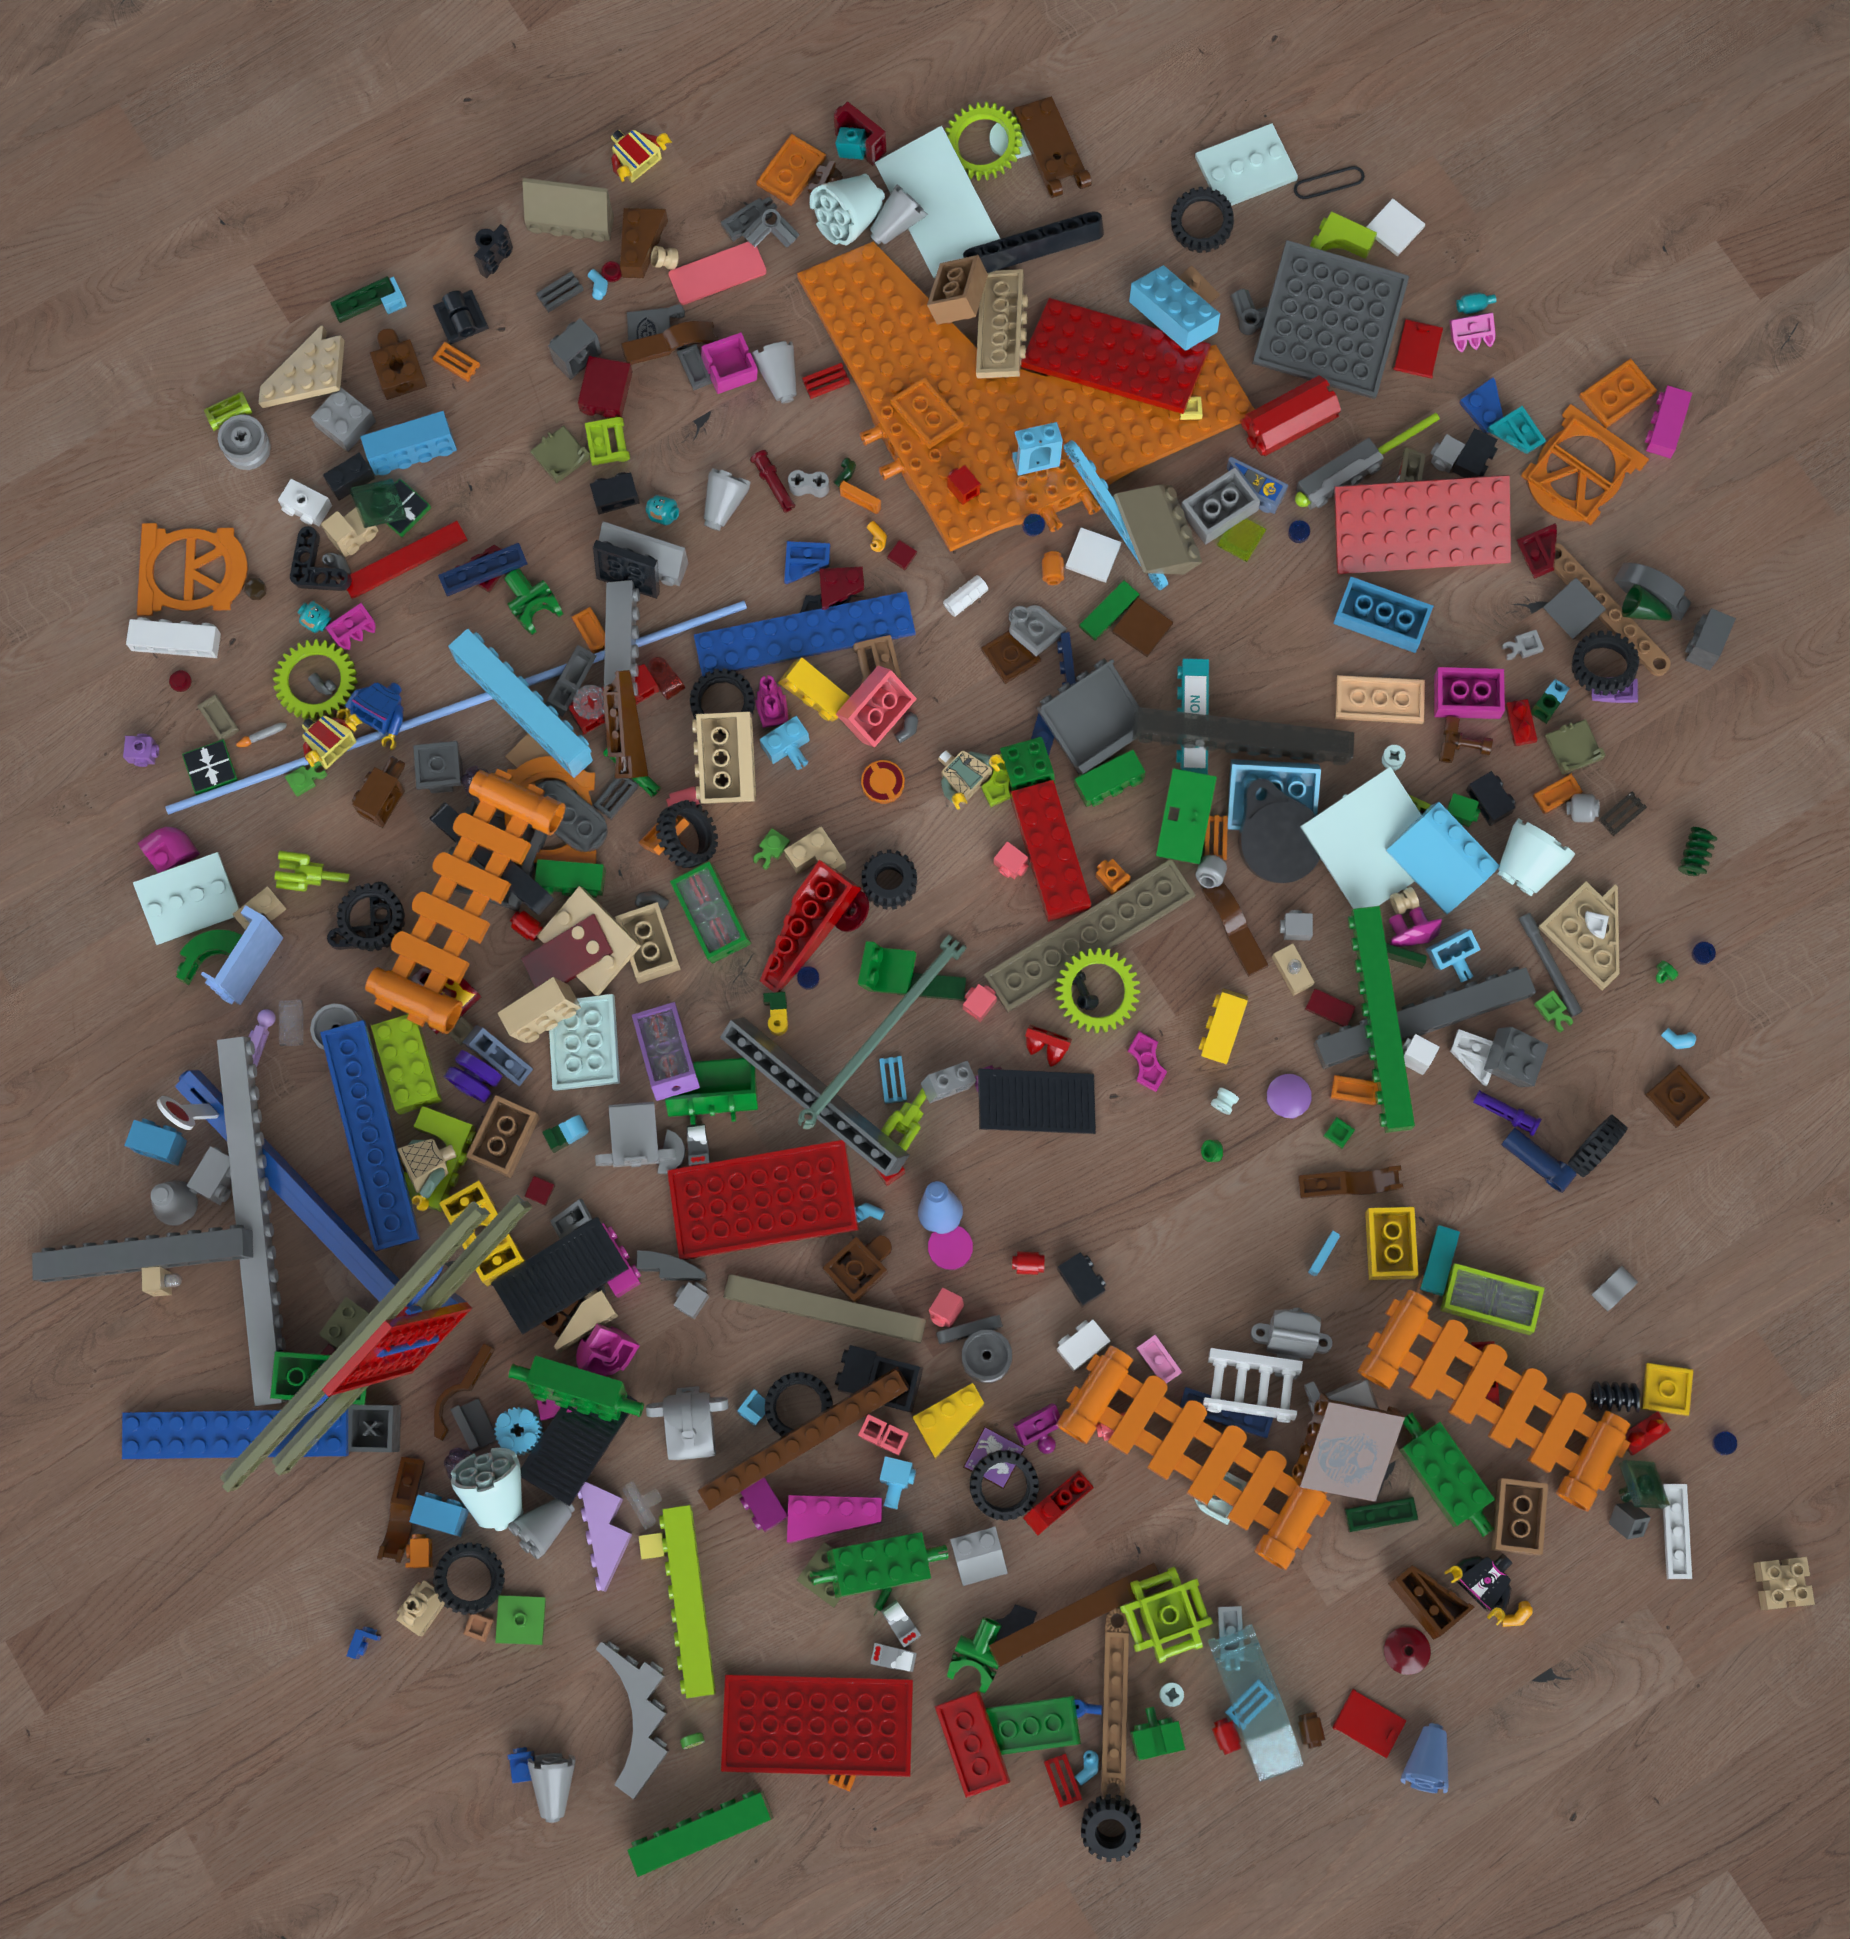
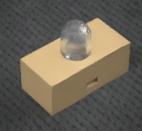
(1293, 969)
(158, 1281)

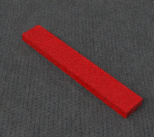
(406, 559)

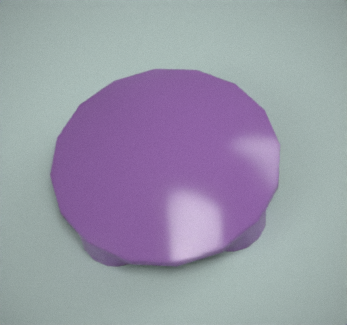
(1289, 1096)

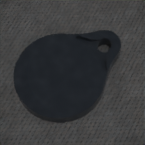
(1272, 835)

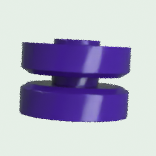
(471, 1078)

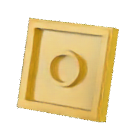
(1667, 1389)

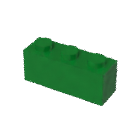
(1110, 779)
(568, 876)

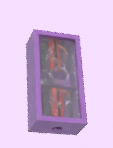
(665, 1051)

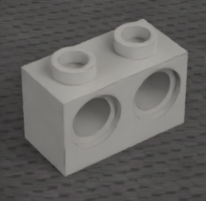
(948, 1082)

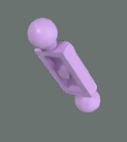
(259, 1035)

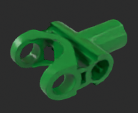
(530, 599)
(977, 1652)

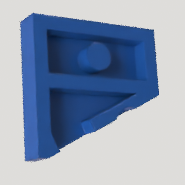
(1483, 405)
(805, 559)

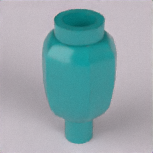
(1474, 302)

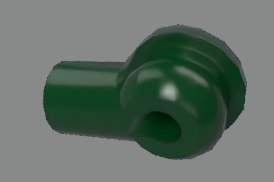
(849, 467)

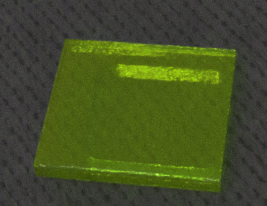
(1242, 539)

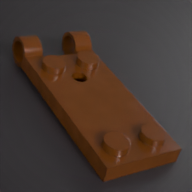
(1048, 136)

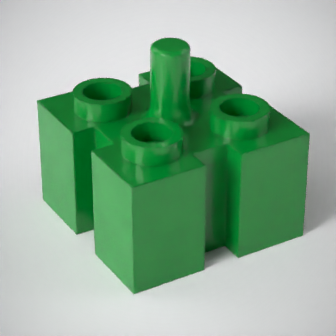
(1156, 1737)

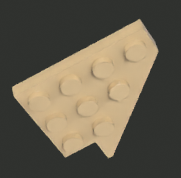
(307, 373)
(1569, 932)

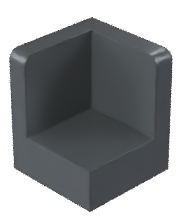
(1629, 1520)

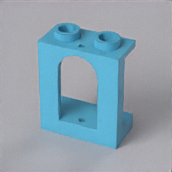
(1031, 452)

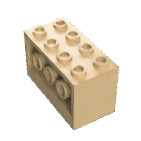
(739, 750)

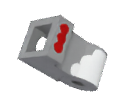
(901, 1623)
(893, 1657)

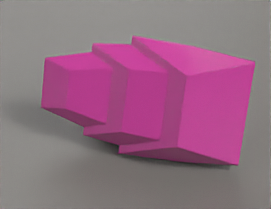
(771, 703)
(1421, 933)

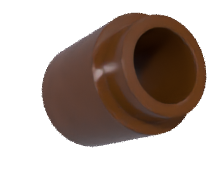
(1311, 1730)

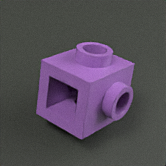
(140, 750)

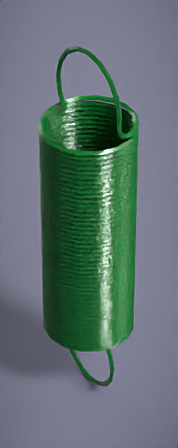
(882, 1599)

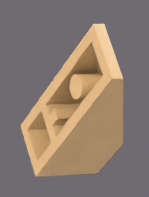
(592, 1311)

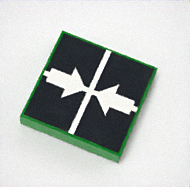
(413, 505)
(210, 767)

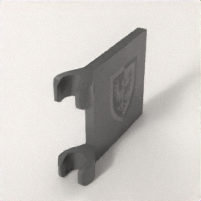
(652, 322)

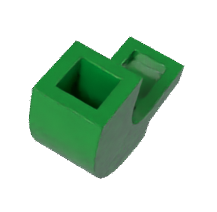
(203, 947)

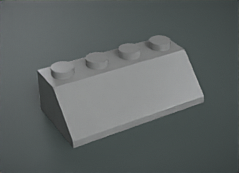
(670, 557)

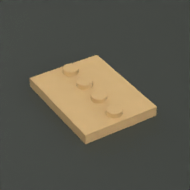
(624, 946)

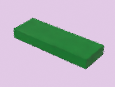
(1109, 610)

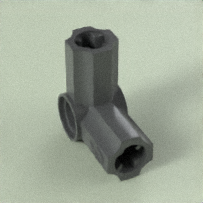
(760, 229)
(1246, 311)

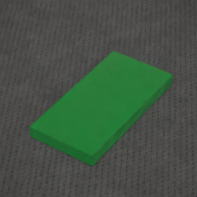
(1035, 1725)

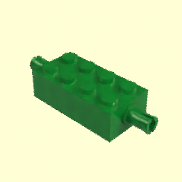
(576, 1389)
(1447, 1474)
(878, 1565)

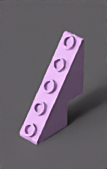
(607, 1540)

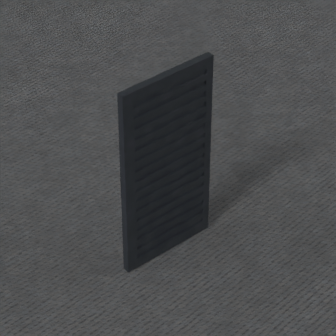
(1036, 1101)
(559, 1275)
(569, 1452)

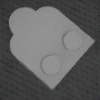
(1034, 628)

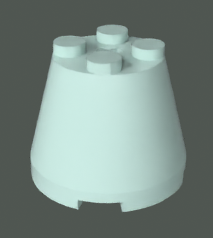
(846, 207)
(1532, 858)
(490, 1487)

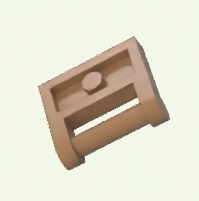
(882, 652)

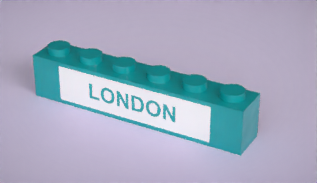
(1195, 700)

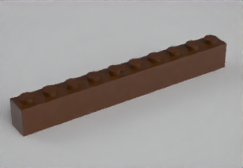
(803, 1438)

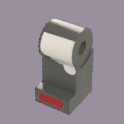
(697, 1145)

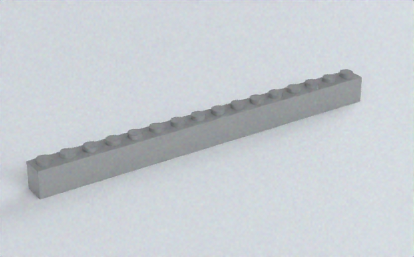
(252, 1210)

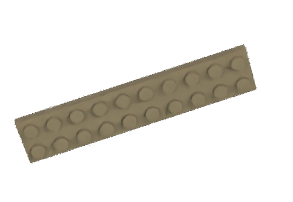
(1098, 927)

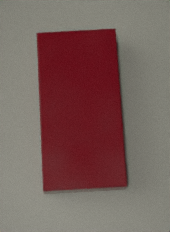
(1330, 1008)

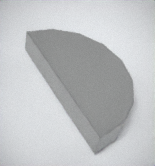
(672, 1141)

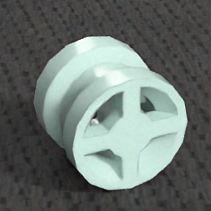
(1390, 760)
(1224, 1101)
(1168, 1693)

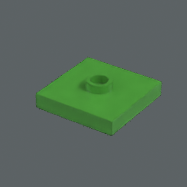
(520, 1620)

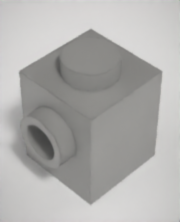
(1446, 453)
(1297, 925)
(691, 1299)

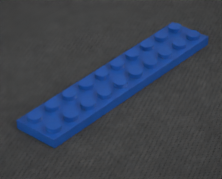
(804, 634)
(370, 1135)
(215, 1434)

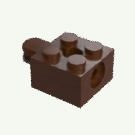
(396, 365)
(380, 793)
(859, 1266)

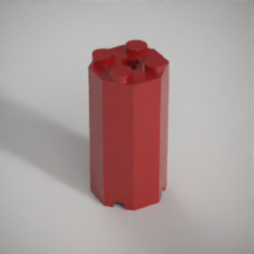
(1291, 416)

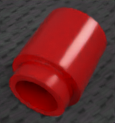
(526, 925)
(1028, 1263)
(1226, 1736)

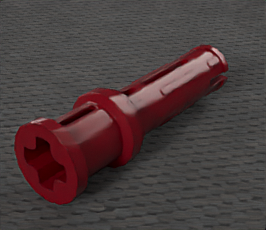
(768, 473)

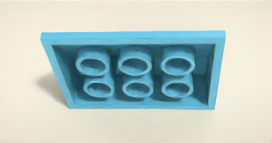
(1295, 780)
(1442, 857)

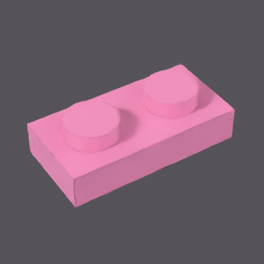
(1159, 1359)

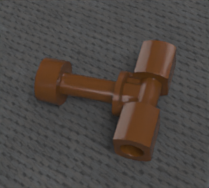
(1454, 740)

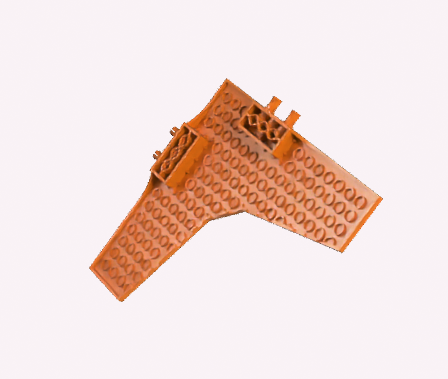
(893, 341)

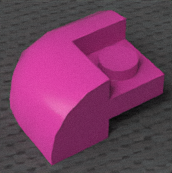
(168, 848)
(606, 1351)

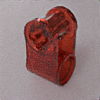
(667, 680)

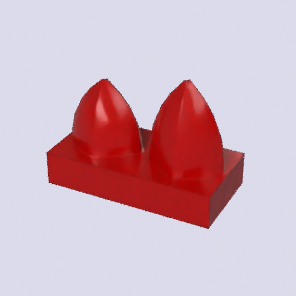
(1521, 722)
(1057, 1044)
(1646, 1432)

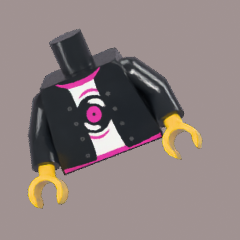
(1485, 1582)

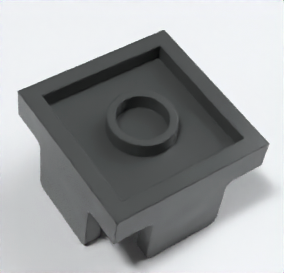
(438, 766)

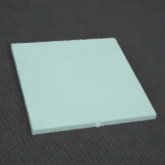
(1355, 836)

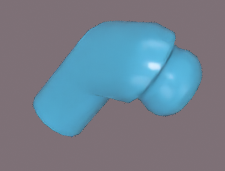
(600, 284)
(867, 1210)
(1091, 1766)

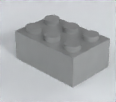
(1220, 506)

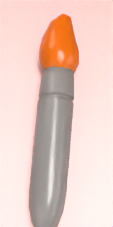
(248, 740)

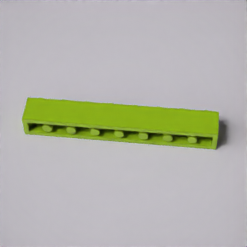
(688, 1602)

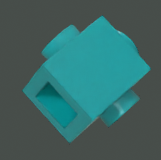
(851, 143)

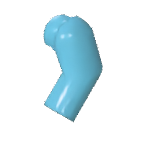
(1679, 1041)

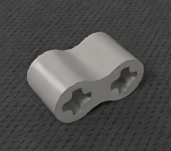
(808, 483)
(1614, 1288)

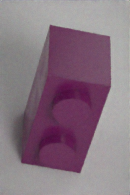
(764, 1505)

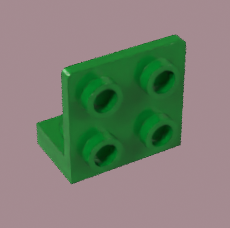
(1027, 763)
(886, 969)

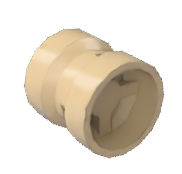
(664, 257)
(1404, 900)

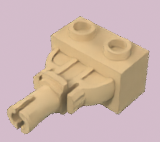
(420, 1608)

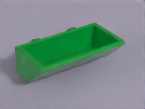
(724, 1087)

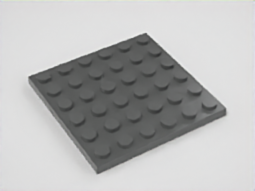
(1330, 319)

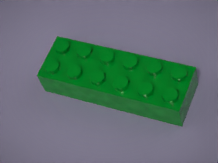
(697, 1835)

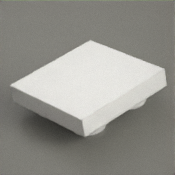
(1396, 227)
(1093, 555)

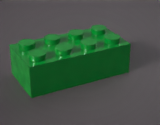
(293, 1371)

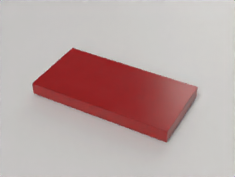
(972, 1744)

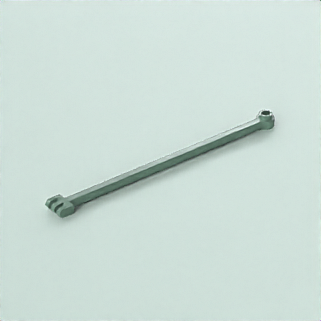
(948, 952)

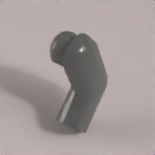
(320, 685)
(910, 727)
(645, 898)

